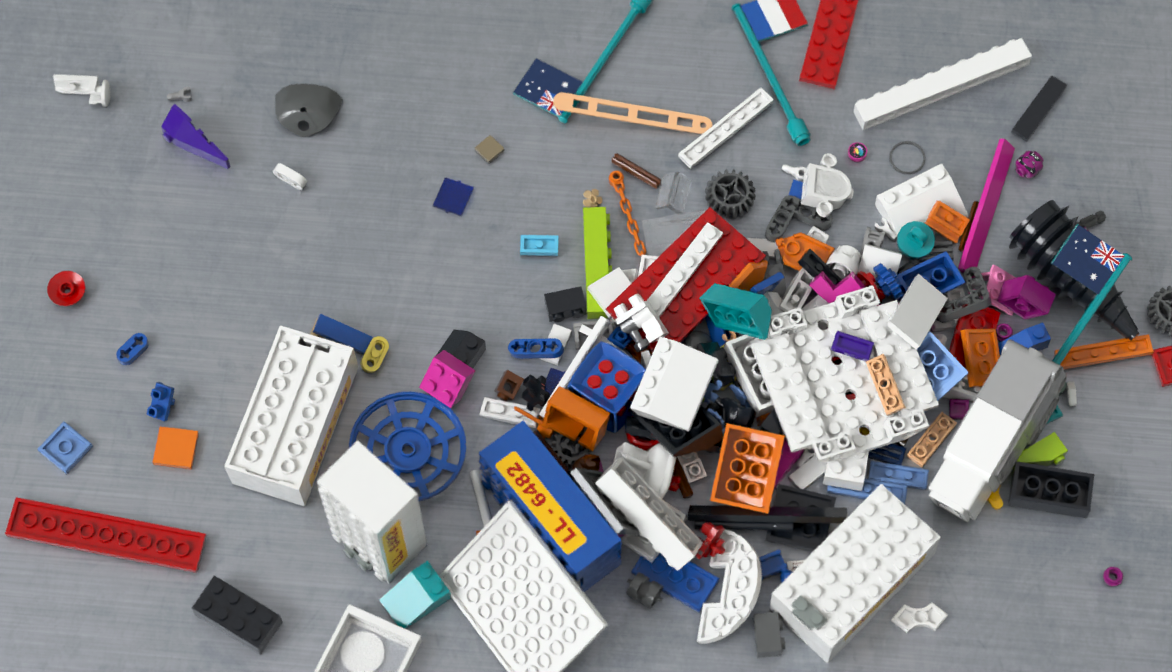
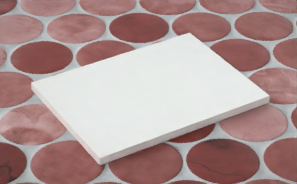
(521, 597)

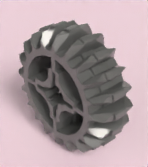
(721, 186)
(1158, 302)

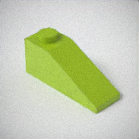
(1045, 452)

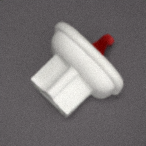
(653, 466)

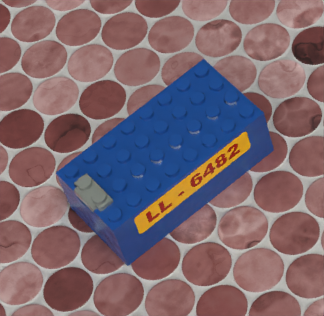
(525, 472)

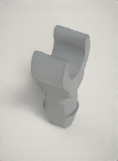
(180, 95)

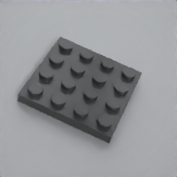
(586, 479)

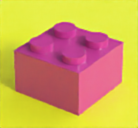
(447, 378)

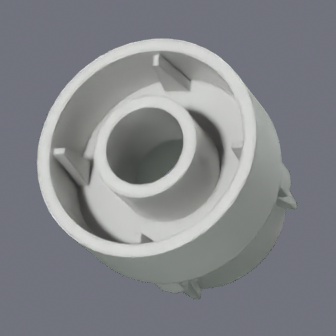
(844, 261)

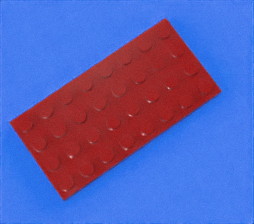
(719, 267)

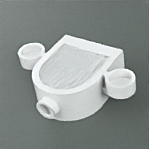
(825, 186)

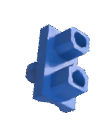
(161, 401)

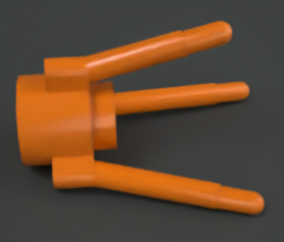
(544, 430)

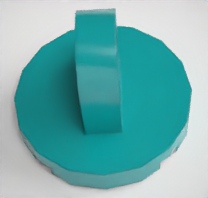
(915, 240)

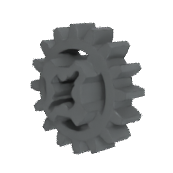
(565, 449)

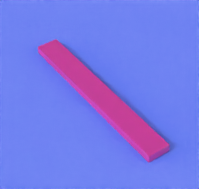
(987, 206)

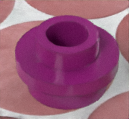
(1005, 328)
(1115, 571)

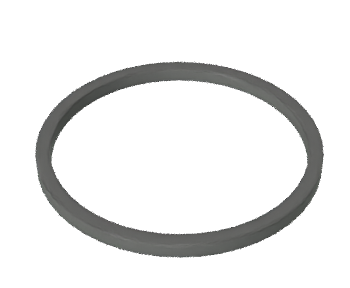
(907, 142)

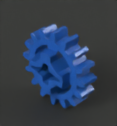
(888, 282)

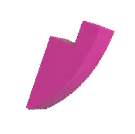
(827, 290)

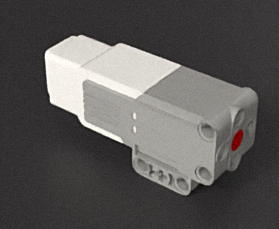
(996, 429)

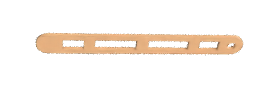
(564, 102)

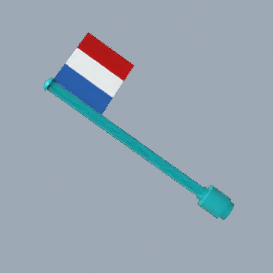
(764, 21)

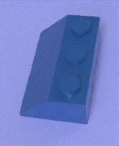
(938, 271)

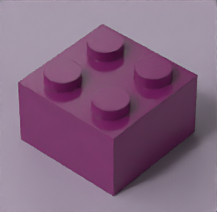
(1026, 297)

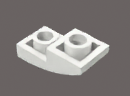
(692, 467)

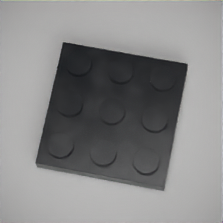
(805, 535)

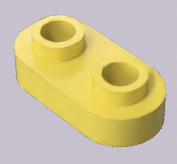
(374, 355)

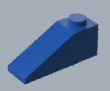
(1034, 337)

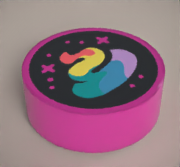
(857, 152)

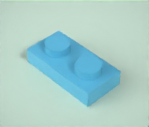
(539, 245)

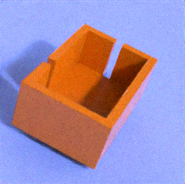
(571, 414)

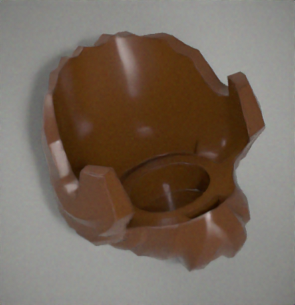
(588, 462)

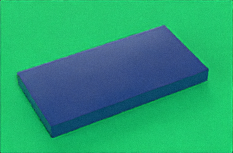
(688, 585)

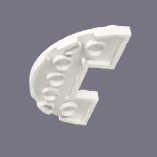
(739, 589)

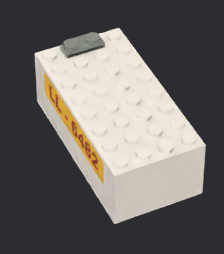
(292, 415)
(372, 513)
(854, 573)

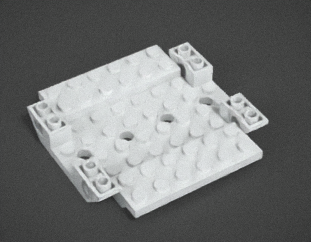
(811, 389)

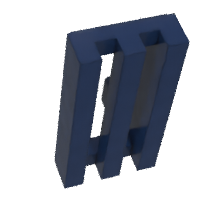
(884, 459)

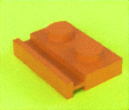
(946, 221)

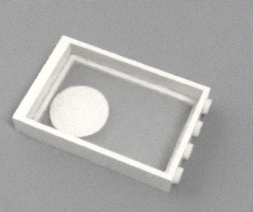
(368, 645)

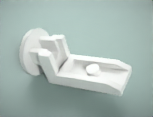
(84, 85)

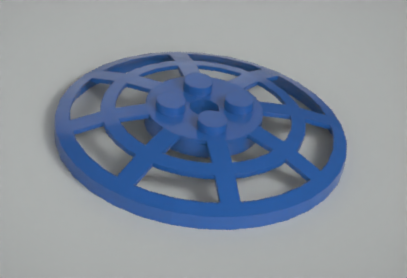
(413, 437)

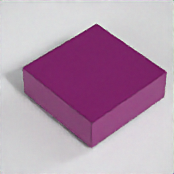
(958, 408)

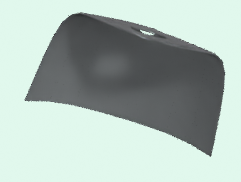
(319, 101)

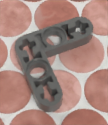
(789, 213)
(972, 300)

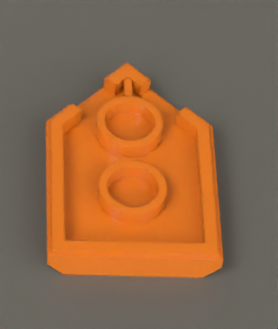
(795, 246)
(750, 276)

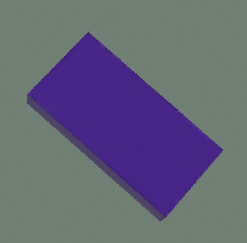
(852, 346)

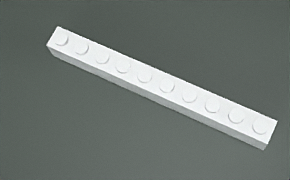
(942, 84)

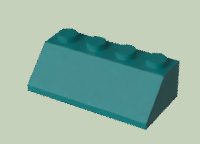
(738, 310)

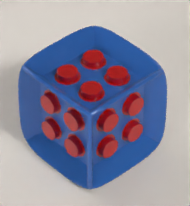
(608, 381)

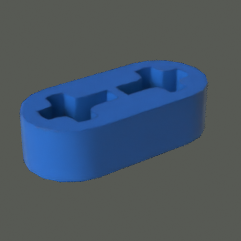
(133, 349)

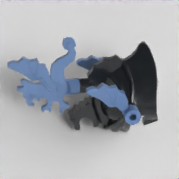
(726, 409)

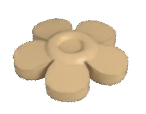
(592, 198)

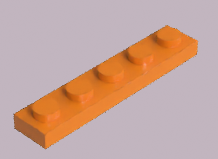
(1107, 352)

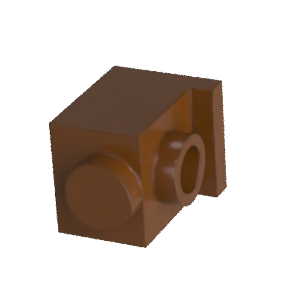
(513, 381)

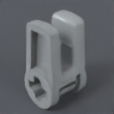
(872, 238)

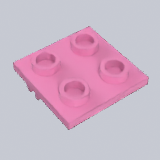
(995, 281)

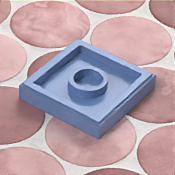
(65, 447)

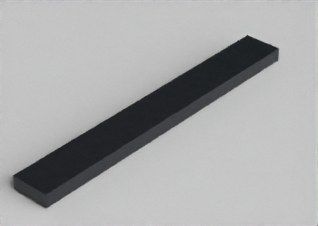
(775, 514)

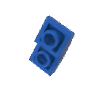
(620, 338)

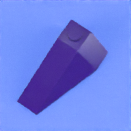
(182, 133)

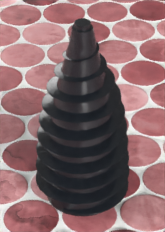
(1040, 240)

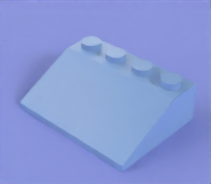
(940, 366)

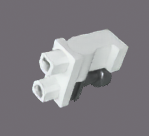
(638, 317)

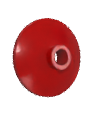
(63, 281)

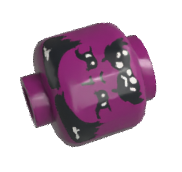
(1029, 164)

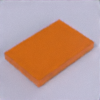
(980, 354)

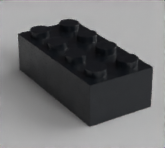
(1051, 489)
(237, 614)

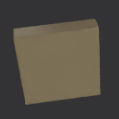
(489, 149)

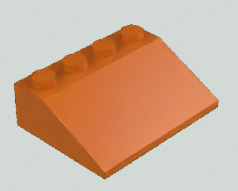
(747, 468)

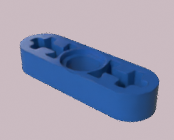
(542, 353)

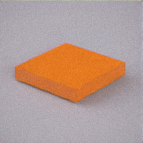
(175, 447)

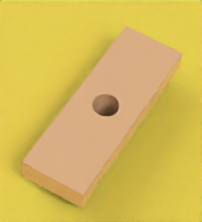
(889, 395)
(924, 447)

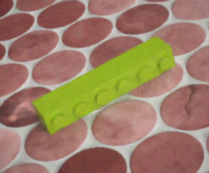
(596, 253)

